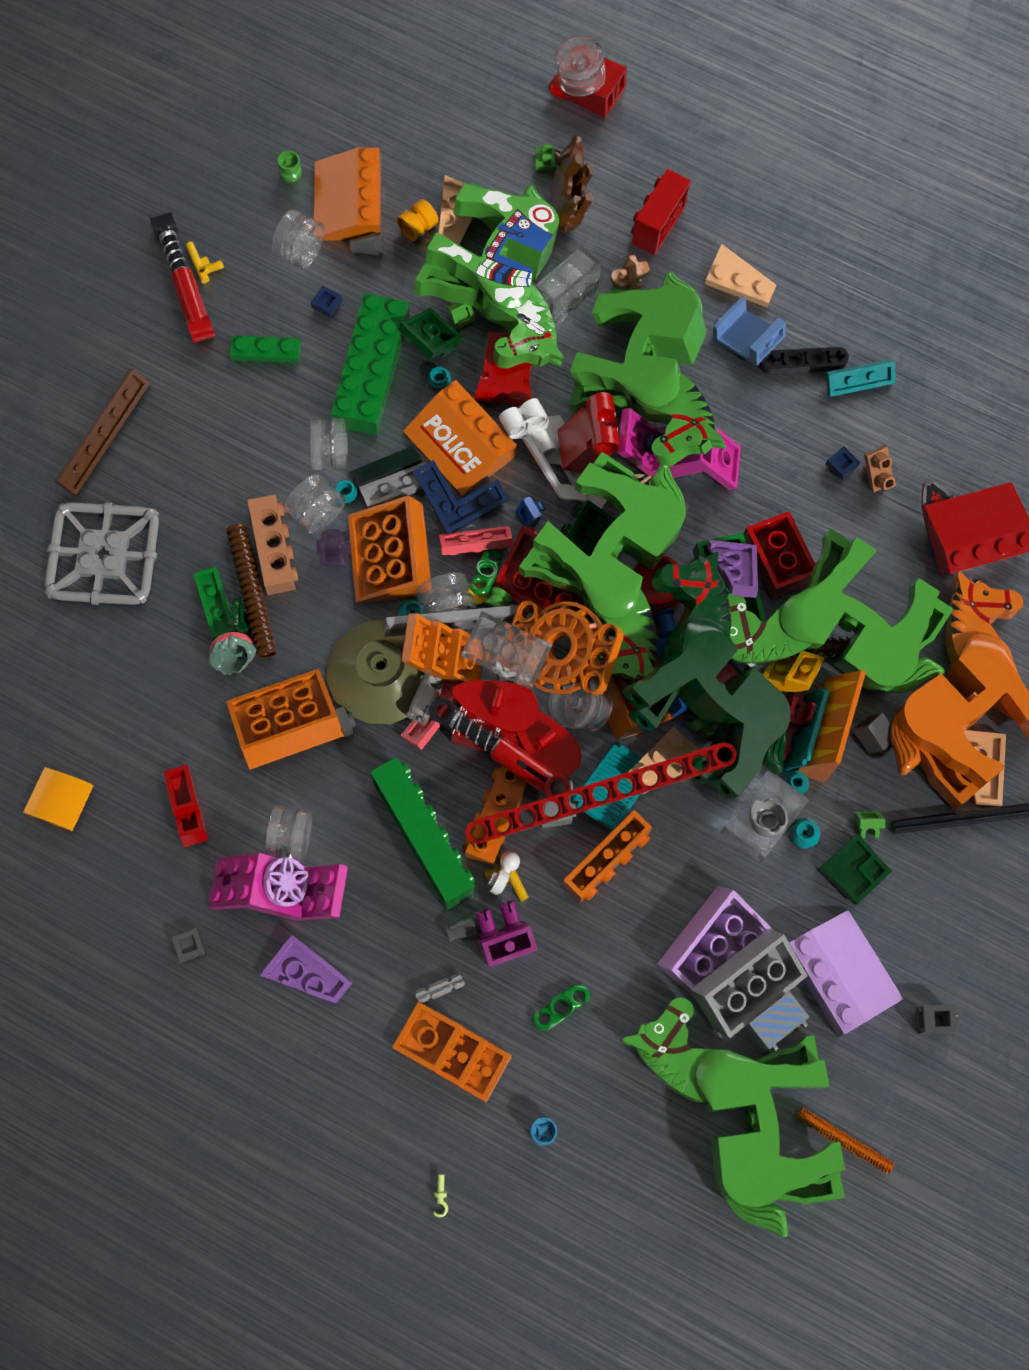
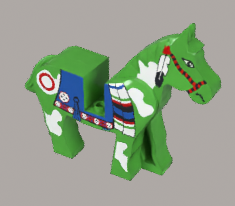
(502, 277)

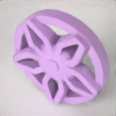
(285, 882)

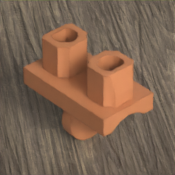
(630, 275)
(879, 469)

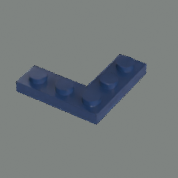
(454, 513)

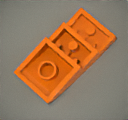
(438, 650)
(452, 1052)

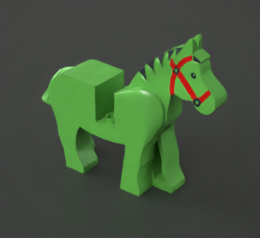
(650, 379)
(610, 589)

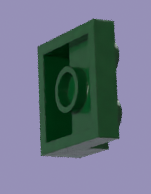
(431, 334)
(587, 526)

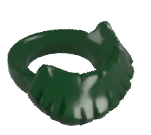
(239, 618)

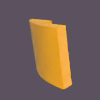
(795, 672)
(58, 799)

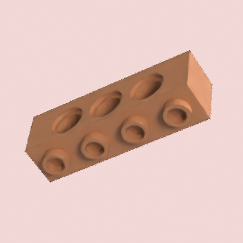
(267, 509)

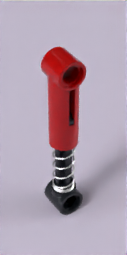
(183, 279)
(502, 750)

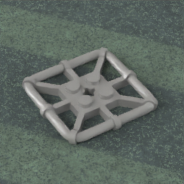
(91, 542)

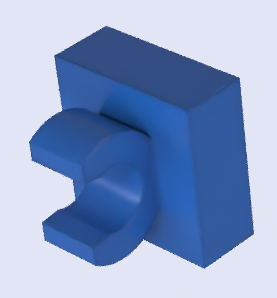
(530, 512)

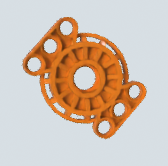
(587, 644)

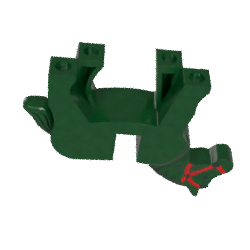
(743, 711)

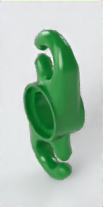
(486, 580)
(567, 996)

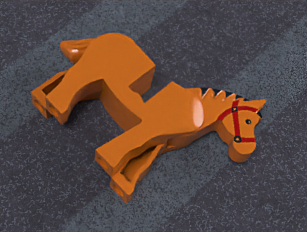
(934, 717)

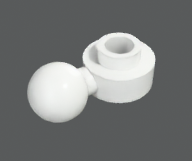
(509, 862)

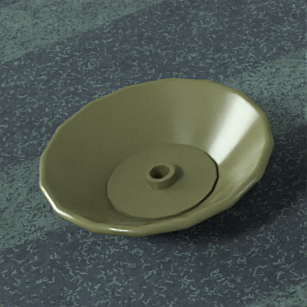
(360, 687)

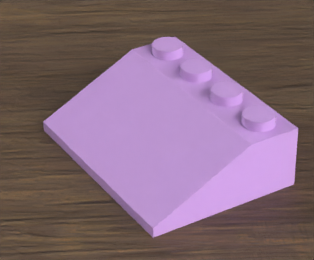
(711, 938)
(844, 973)

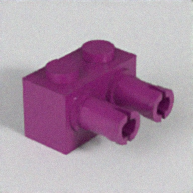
(506, 943)

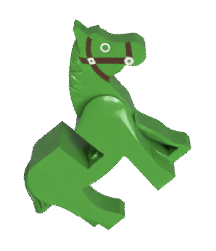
(809, 618)
(746, 1165)

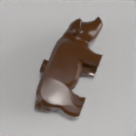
(569, 183)

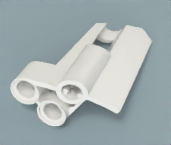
(542, 440)

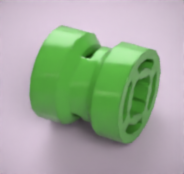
(289, 166)

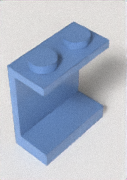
(747, 333)

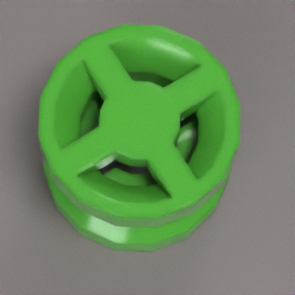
(497, 598)

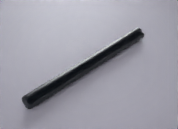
(960, 818)

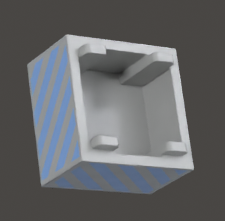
(775, 1023)

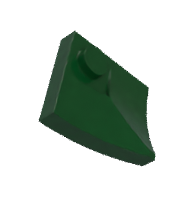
(855, 869)

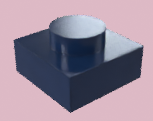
(326, 301)
(842, 463)

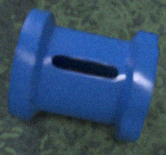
(665, 621)

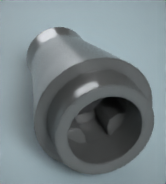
(368, 244)
(464, 927)

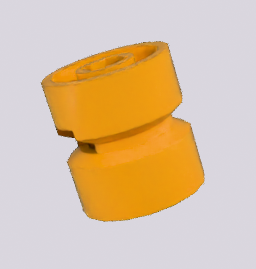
(417, 220)

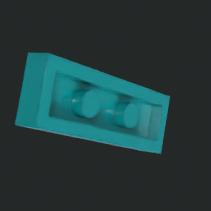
(860, 377)

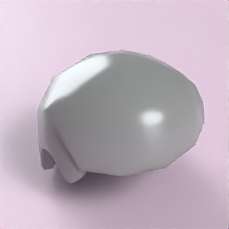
(768, 817)

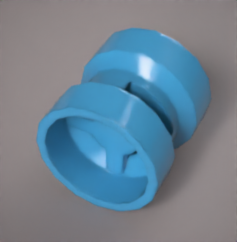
(547, 1131)

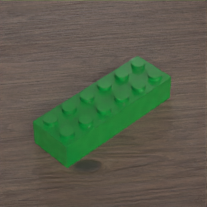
(370, 363)
(422, 834)

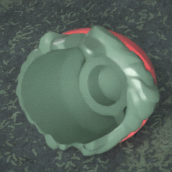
(231, 652)

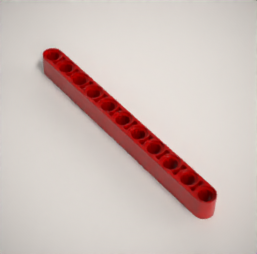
(587, 793)

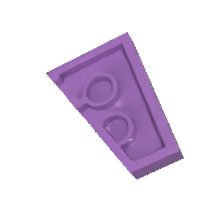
(737, 566)
(307, 971)

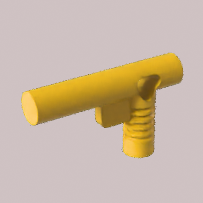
(202, 264)
(513, 879)

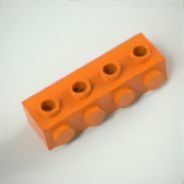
(504, 795)
(610, 853)

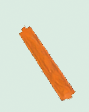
(844, 1139)

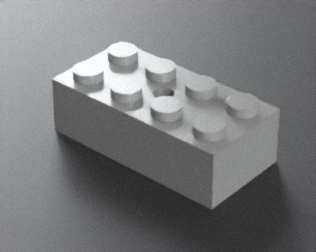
(749, 983)

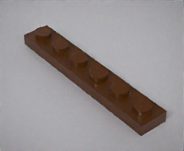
(102, 432)

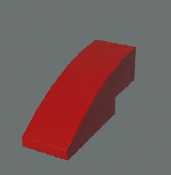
(185, 806)

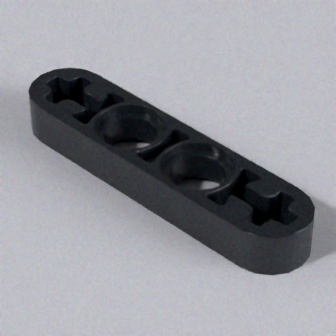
(805, 364)

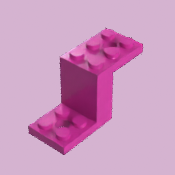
(717, 462)
(240, 885)

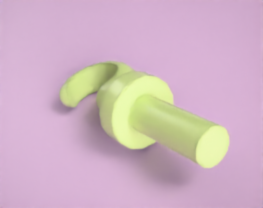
(440, 1194)

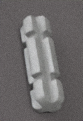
(439, 988)

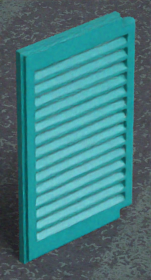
(805, 738)
(614, 763)

